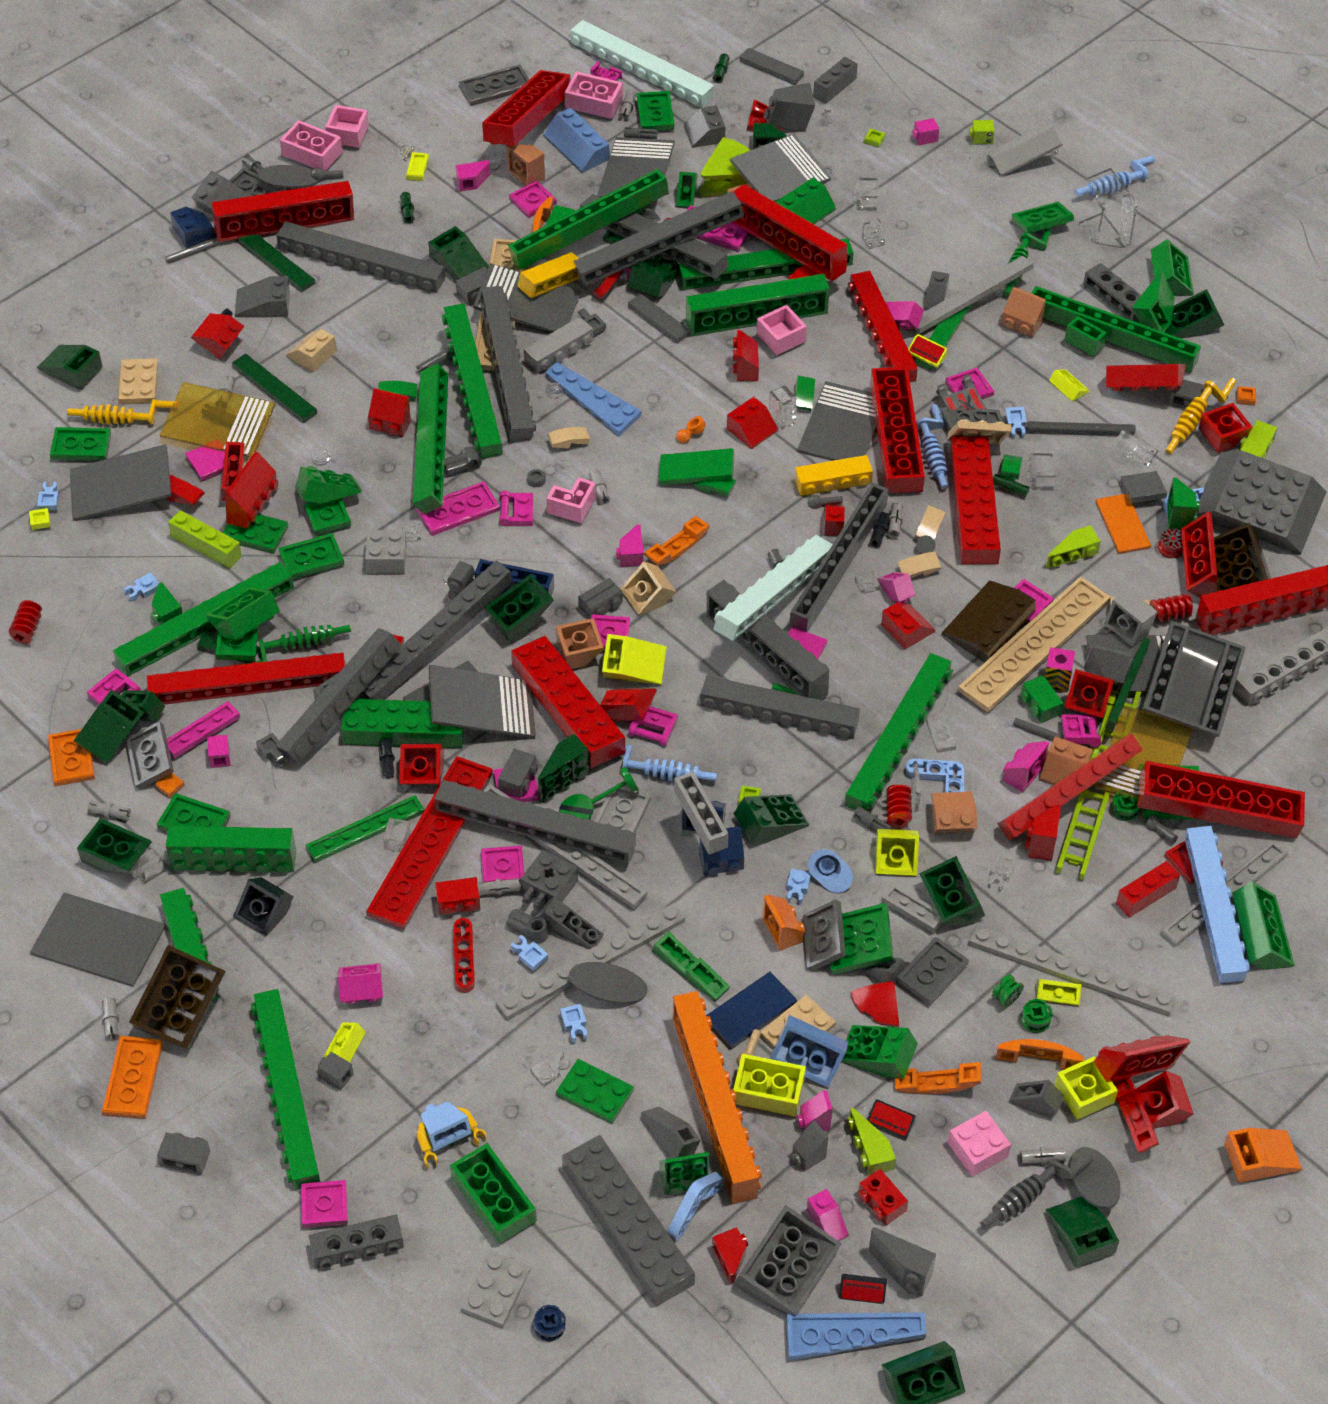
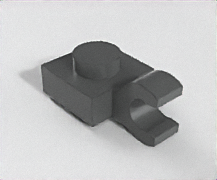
(593, 320)
(268, 748)

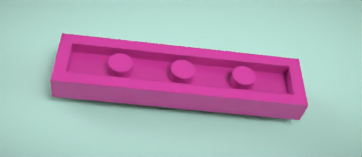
(202, 728)

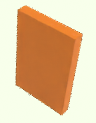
(69, 760)

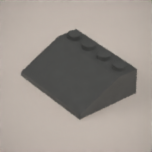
(788, 1262)

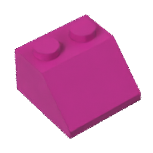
(1026, 765)
(360, 983)

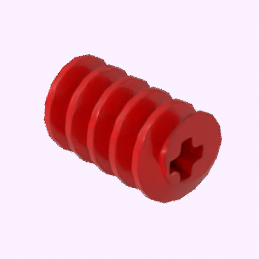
(1173, 606)
(25, 621)
(899, 806)

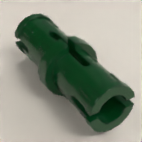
(721, 68)
(407, 207)
(1011, 485)

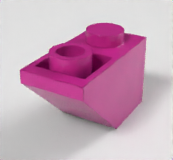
(472, 175)

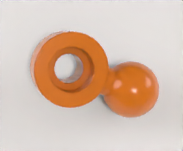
(694, 426)

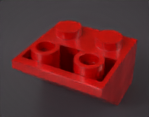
(746, 357)

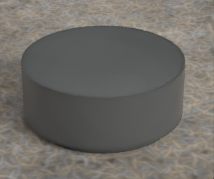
(536, 478)
(925, 544)

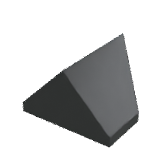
(886, 971)

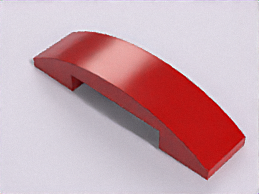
(1135, 1115)

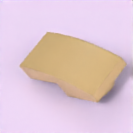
(564, 437)
(930, 522)
(922, 563)

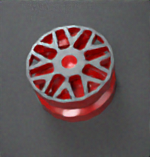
(1170, 544)

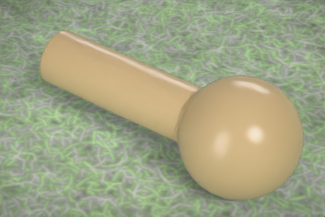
(751, 1044)

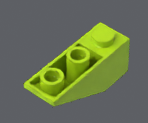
(1077, 545)
(873, 1145)

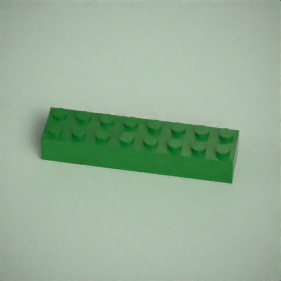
(743, 305)

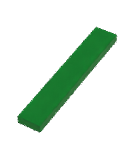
(945, 331)
(363, 829)

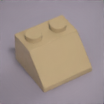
(314, 350)
(647, 588)

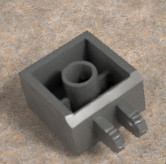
(547, 879)

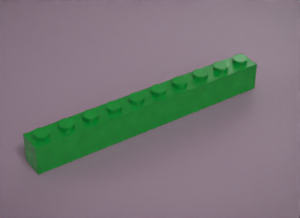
(588, 219)
(748, 267)
(1121, 330)
(473, 381)
(431, 439)
(193, 622)
(898, 733)
(286, 1089)

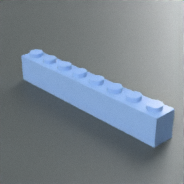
(1216, 904)

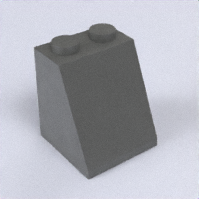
(791, 107)

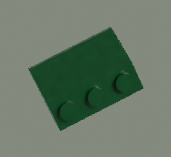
(952, 893)
(924, 1375)

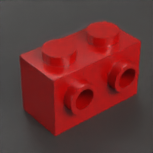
(457, 895)
(882, 1197)

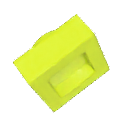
(39, 519)

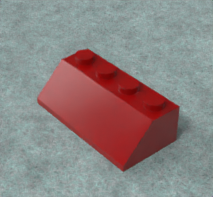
(1145, 376)
(250, 491)
(1199, 556)
(1139, 1057)

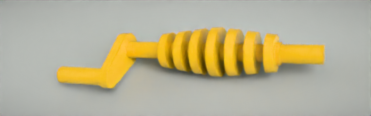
(116, 414)
(1192, 414)

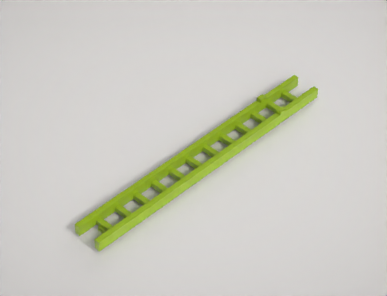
(1076, 860)

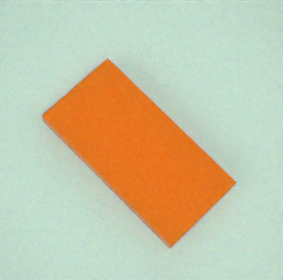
(132, 1077)

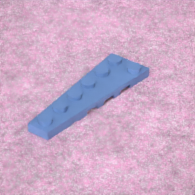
(612, 410)
(840, 1332)

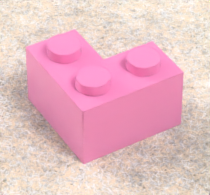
(572, 503)

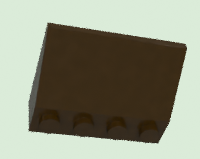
(1239, 558)
(990, 619)
(177, 997)

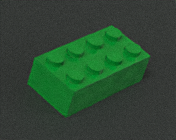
(493, 1193)

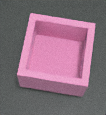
(348, 124)
(781, 329)
(979, 1143)

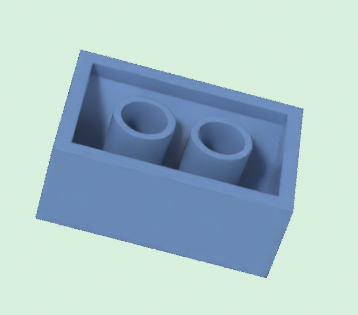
(810, 1047)

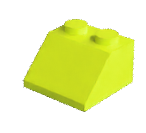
(897, 852)

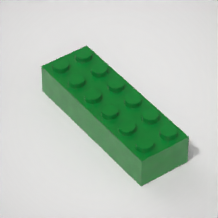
(397, 720)
(231, 848)

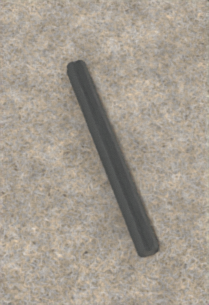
(1079, 428)

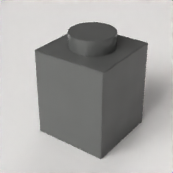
(335, 1070)

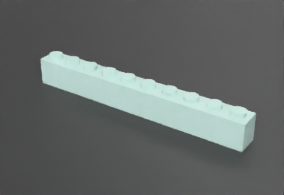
(642, 64)
(771, 588)

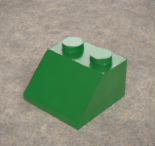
(1181, 505)

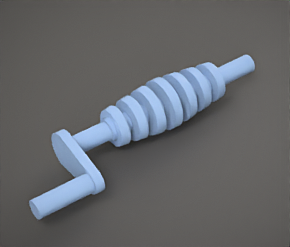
(1126, 177)
(932, 450)
(664, 769)

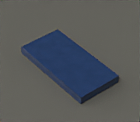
(751, 1009)

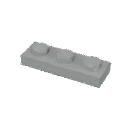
(912, 907)

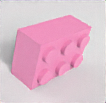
(593, 95)
(311, 145)

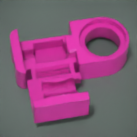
(604, 73)

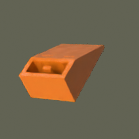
(1261, 1153)

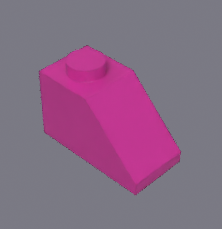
(906, 313)
(631, 548)
(897, 586)
(818, 1110)
(827, 1215)

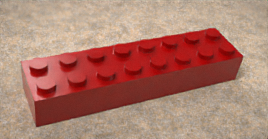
(525, 108)
(269, 211)
(791, 234)
(897, 430)
(974, 500)
(1263, 601)
(567, 699)
(1221, 799)

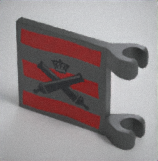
(966, 398)

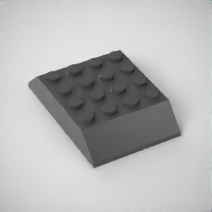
(1263, 493)
(1194, 678)

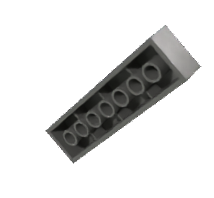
(775, 648)
(628, 1220)

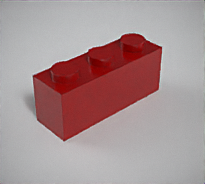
(233, 464)
(1148, 889)

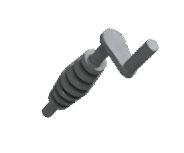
(1026, 1191)

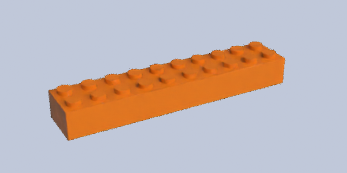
(716, 1098)

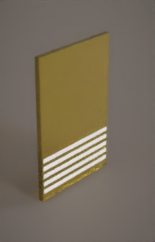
(215, 416)
(1161, 742)

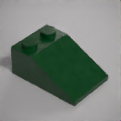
(1195, 316)
(519, 608)
(112, 847)

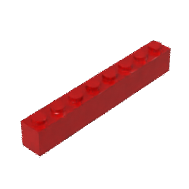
(881, 323)
(1071, 785)

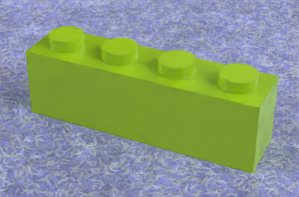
(1259, 439)
(205, 539)

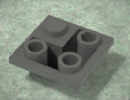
(1109, 664)

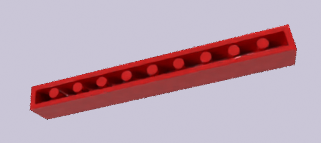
(245, 678)

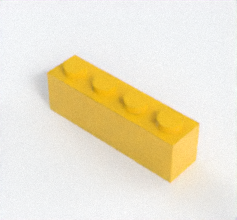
(548, 275)
(833, 475)

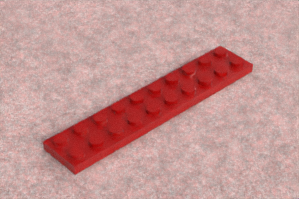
(424, 851)

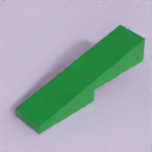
(693, 969)

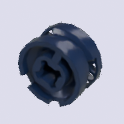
(549, 1322)

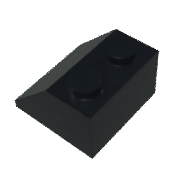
(262, 905)

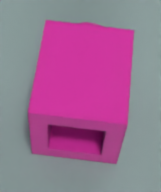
(926, 131)
(219, 751)

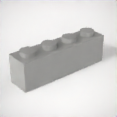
(558, 345)
(701, 812)

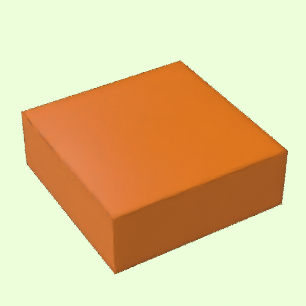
(1246, 395)
(169, 784)

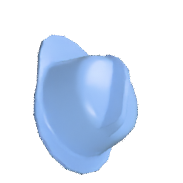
(830, 870)

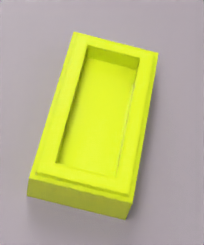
(417, 166)

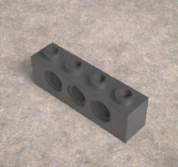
(1112, 290)
(347, 1235)

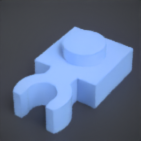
(1017, 419)
(49, 497)
(145, 585)
(798, 884)
(531, 954)
(574, 1020)

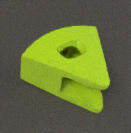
(720, 168)

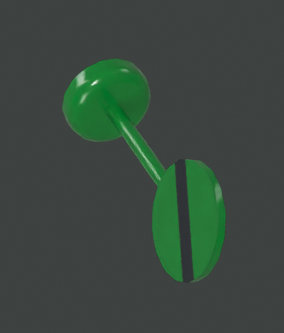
(582, 806)

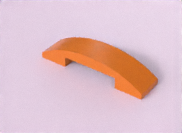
(543, 213)
(678, 544)
(1038, 1049)
(940, 1081)

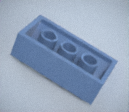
(577, 140)

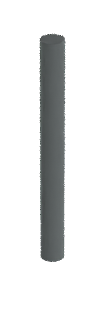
(192, 250)
(1039, 730)

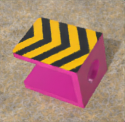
(1059, 668)

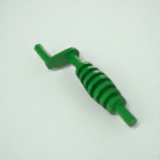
(1026, 240)
(306, 637)

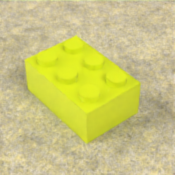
(769, 1084)

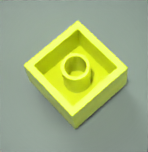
(1085, 1088)

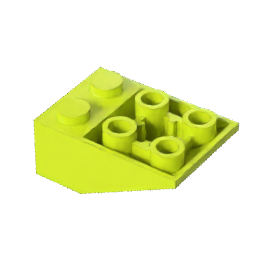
(633, 660)

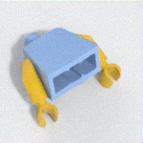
(444, 1126)

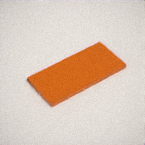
(1123, 523)

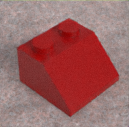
(217, 333)
(389, 412)
(751, 423)
(1224, 427)
(905, 624)
(1089, 693)
(628, 703)
(421, 764)
(1043, 834)
(1165, 1100)

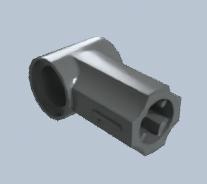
(467, 459)
(528, 924)

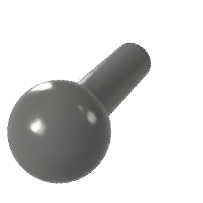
(319, 174)
(816, 501)
(1154, 824)

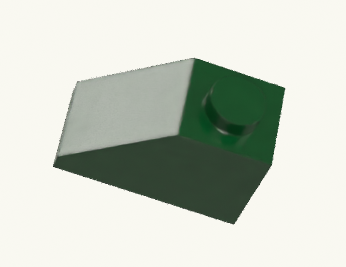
(765, 133)
(147, 702)

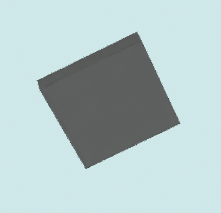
(1143, 487)

